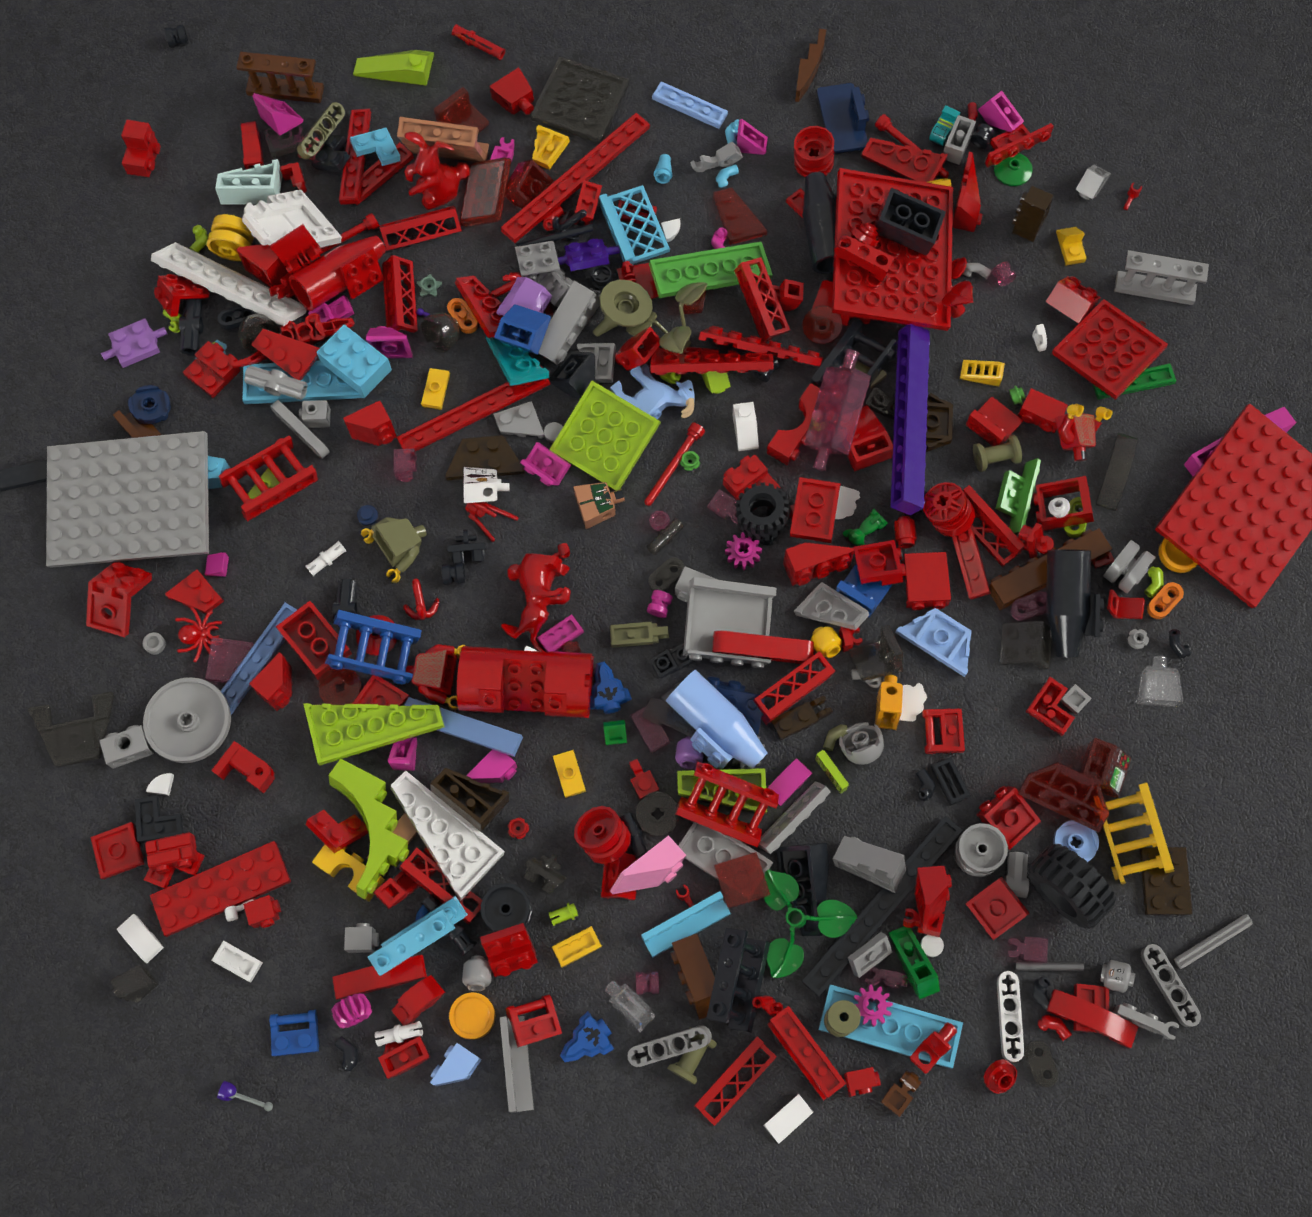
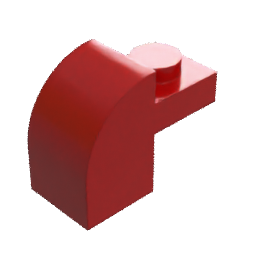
(788, 293)
(417, 999)

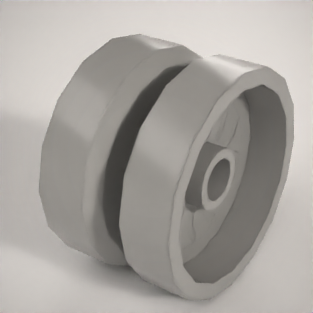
(1128, 566)
(976, 862)

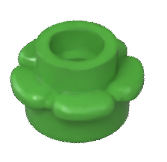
(1017, 395)
(690, 455)

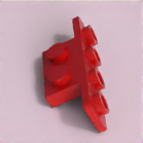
(1011, 143)

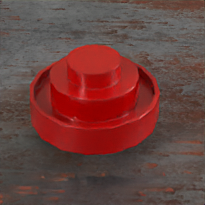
(866, 233)
(1000, 1076)

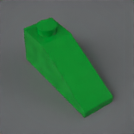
(915, 962)

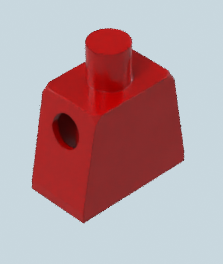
(513, 92)
(631, 356)

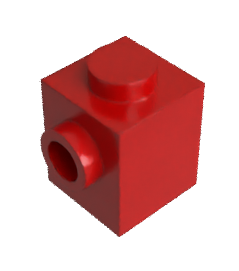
(262, 912)

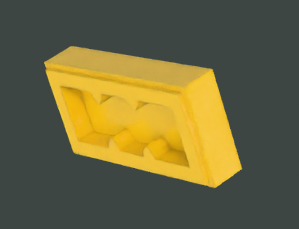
(435, 388)
(569, 773)
(576, 946)

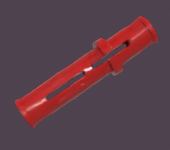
(460, 33)

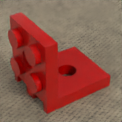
(114, 591)

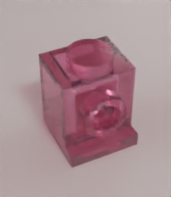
(404, 464)

